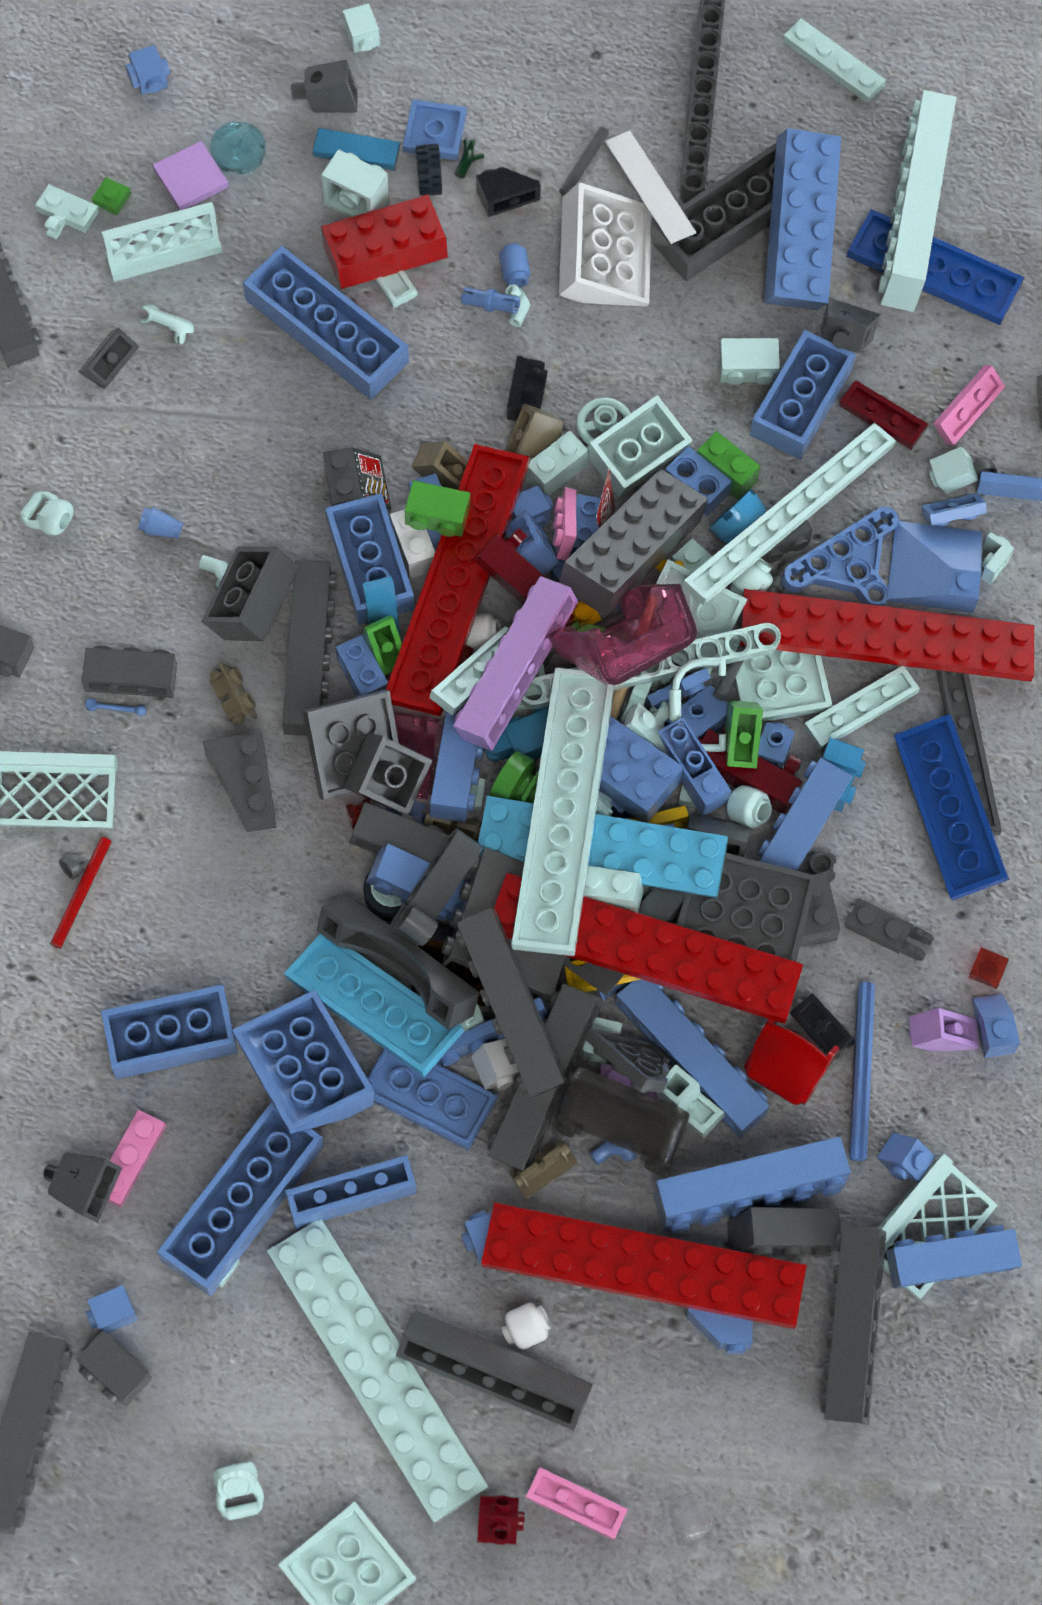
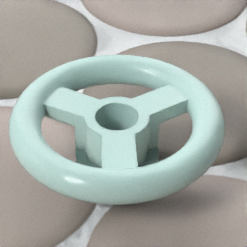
(605, 411)

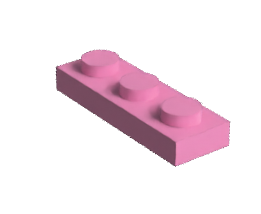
(969, 405)
(565, 523)
(134, 1153)
(576, 1503)

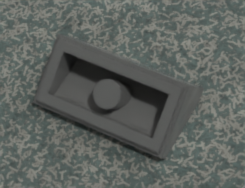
(109, 358)

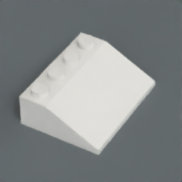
(604, 248)

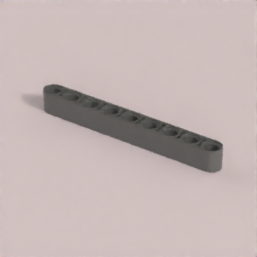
(702, 103)

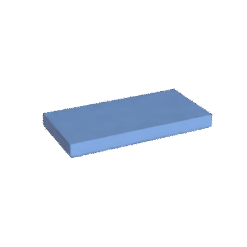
(436, 1102)

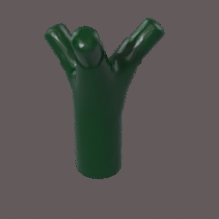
(467, 158)

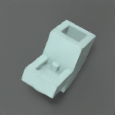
(686, 1094)

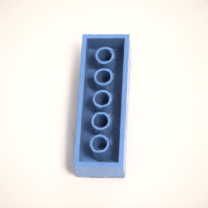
(802, 219)
(326, 322)
(751, 1182)
(239, 1201)

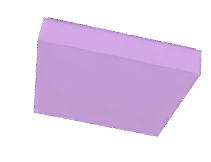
(190, 176)

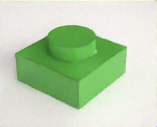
(111, 196)

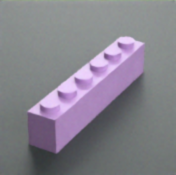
(515, 663)

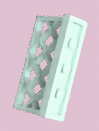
(171, 249)
(63, 765)
(915, 1200)

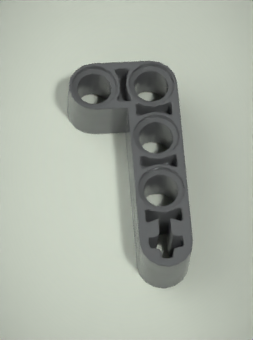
(442, 877)

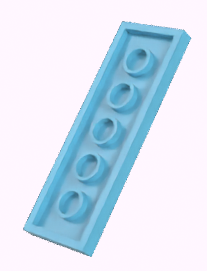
(373, 1003)

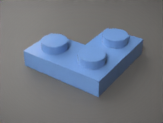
(688, 686)

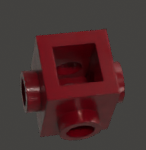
(499, 1520)

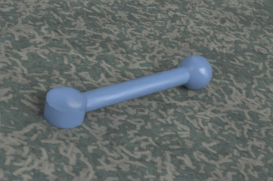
(92, 705)

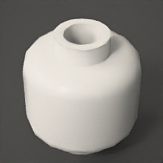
(483, 629)
(526, 1325)

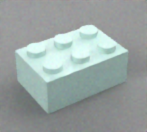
(638, 446)

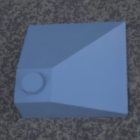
(935, 567)

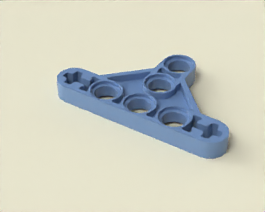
(837, 567)

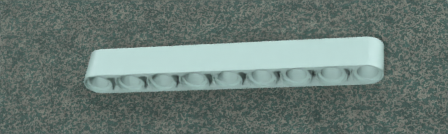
(667, 669)

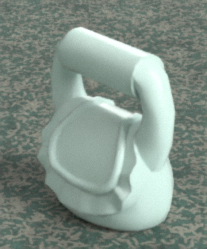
(53, 516)
(235, 1482)

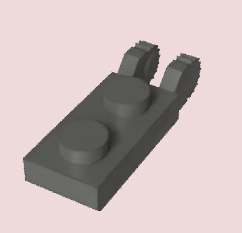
(887, 929)

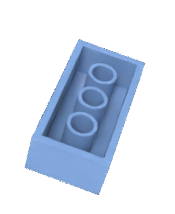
(802, 395)
(368, 551)
(637, 773)
(169, 1032)

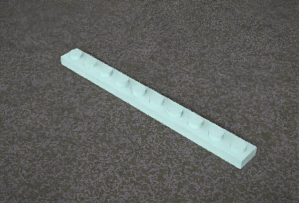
(788, 514)

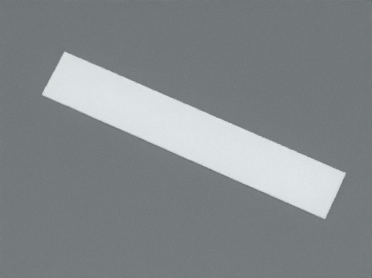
(650, 187)

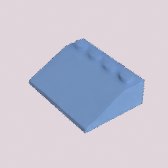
(305, 1064)

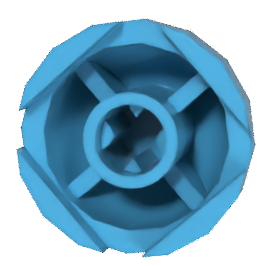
(738, 517)

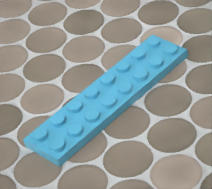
(660, 853)

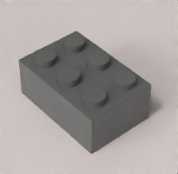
(250, 593)

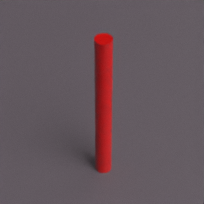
(80, 892)

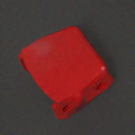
(787, 1063)

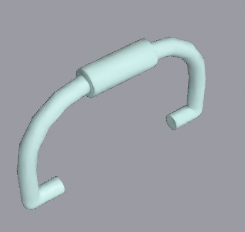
(675, 695)

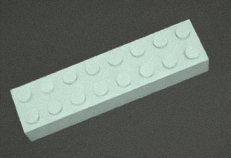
(916, 201)

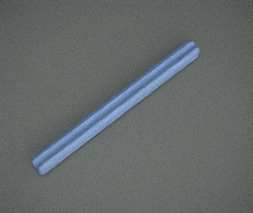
(862, 1071)

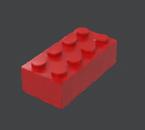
(384, 241)

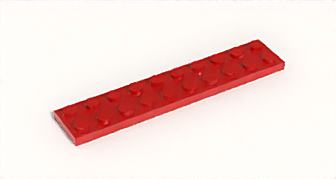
(455, 581)
(893, 635)
(674, 956)
(644, 1265)

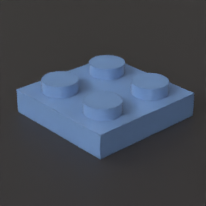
(435, 125)

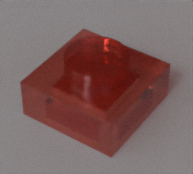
(988, 968)

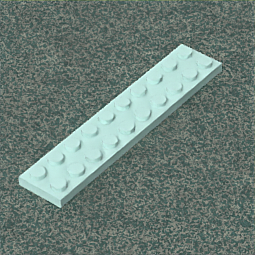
(563, 814)
(381, 1382)

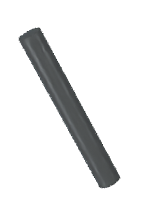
(584, 160)

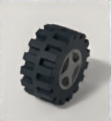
(429, 169)

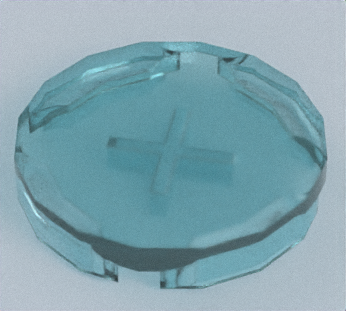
(238, 147)

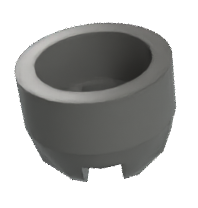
(984, 464)
(71, 865)

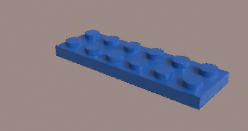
(951, 272)
(951, 807)

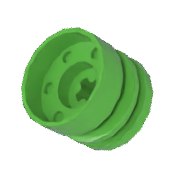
(516, 779)

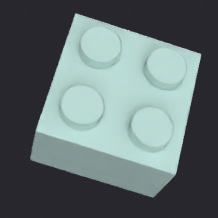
(354, 185)

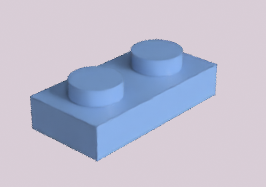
(962, 507)

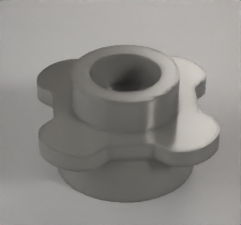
(823, 858)

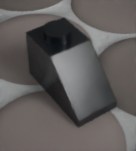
(505, 190)

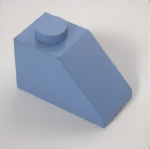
(995, 1025)
(723, 1331)

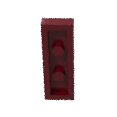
(890, 417)

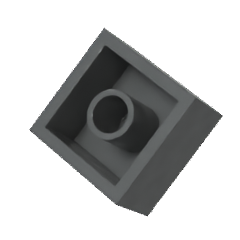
(388, 773)

